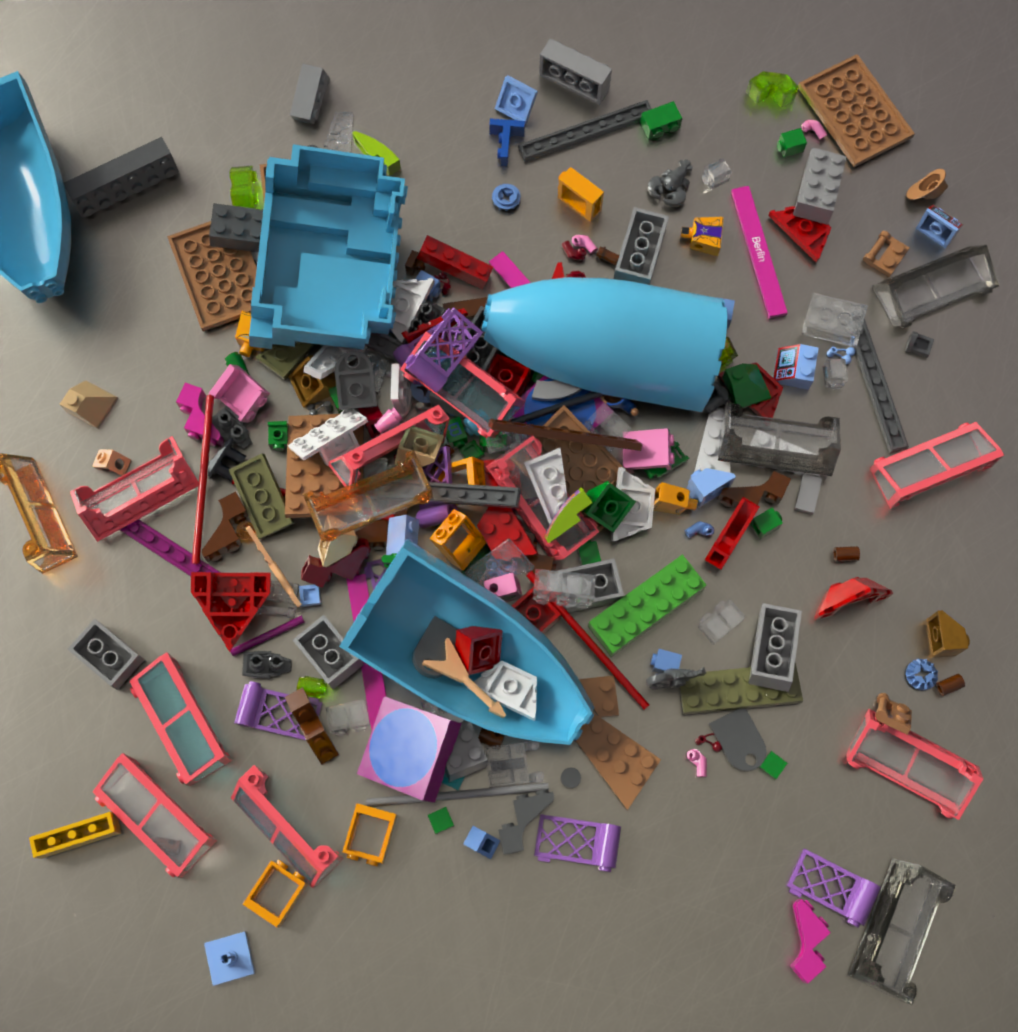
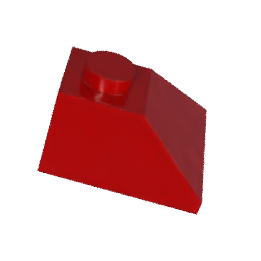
(478, 648)

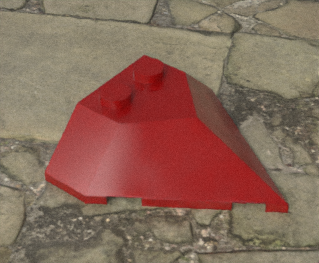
(850, 592)
(230, 600)

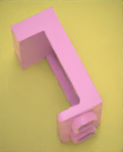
(240, 393)
(654, 452)

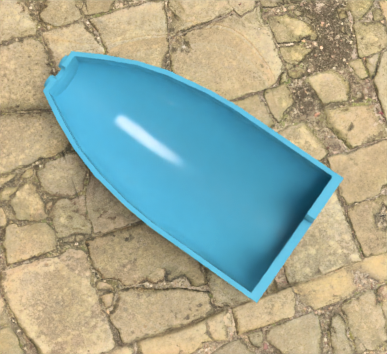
(32, 198)
(613, 337)
(425, 587)

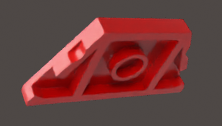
(806, 233)
(768, 407)
(502, 523)

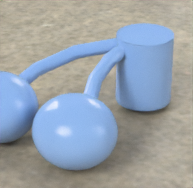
(849, 351)

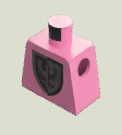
(507, 586)

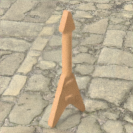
(275, 569)
(454, 669)

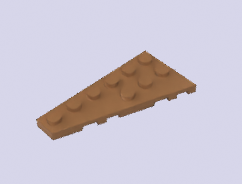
(617, 758)

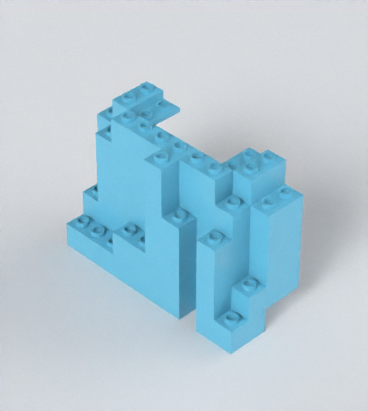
(326, 250)

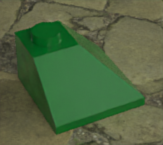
(745, 385)
(608, 505)

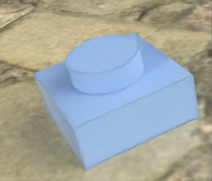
(309, 595)

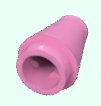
(388, 420)

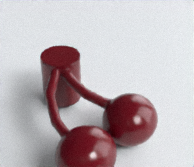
(443, 275)
(716, 745)

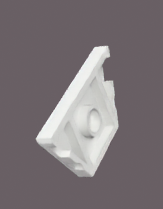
(407, 303)
(641, 513)
(511, 687)

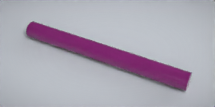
(267, 635)

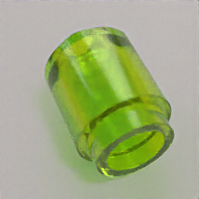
(313, 686)

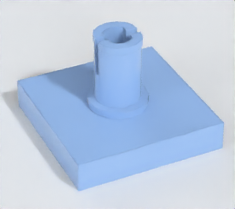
(516, 99)
(229, 958)

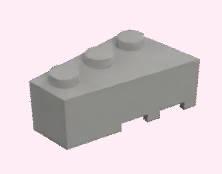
(309, 93)

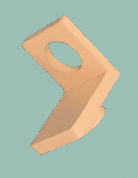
(107, 458)

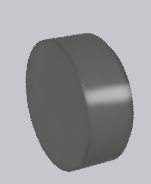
(570, 778)

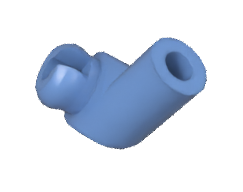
(700, 528)

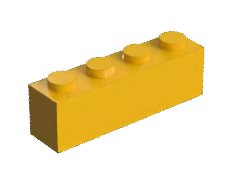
(74, 835)

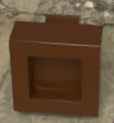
(414, 264)

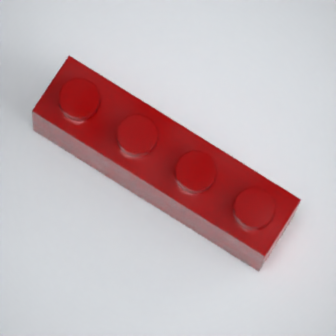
(455, 262)

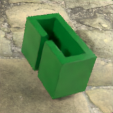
(661, 120)

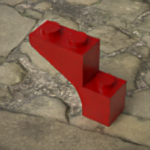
(732, 533)

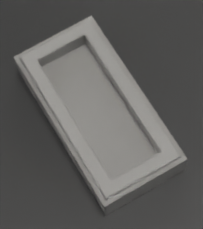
(808, 493)

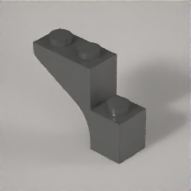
(526, 810)

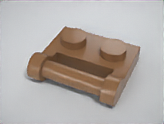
(890, 258)
(899, 714)

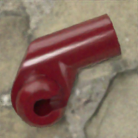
(573, 253)

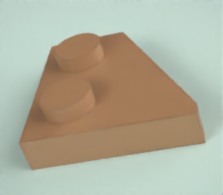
(602, 695)

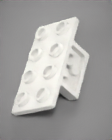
(331, 438)

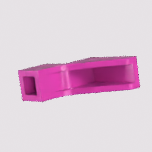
(191, 402)
(811, 932)

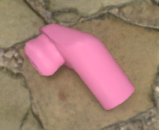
(816, 126)
(585, 242)
(699, 760)

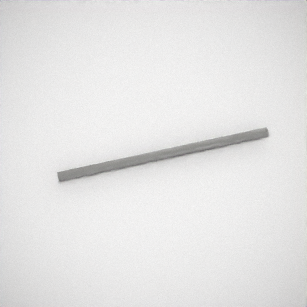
(460, 794)

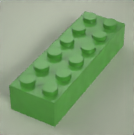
(646, 605)

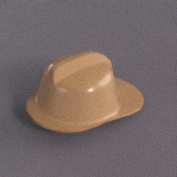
(929, 187)

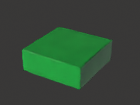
(471, 450)
(773, 765)
(440, 820)

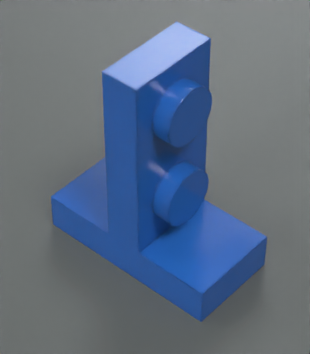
(505, 129)

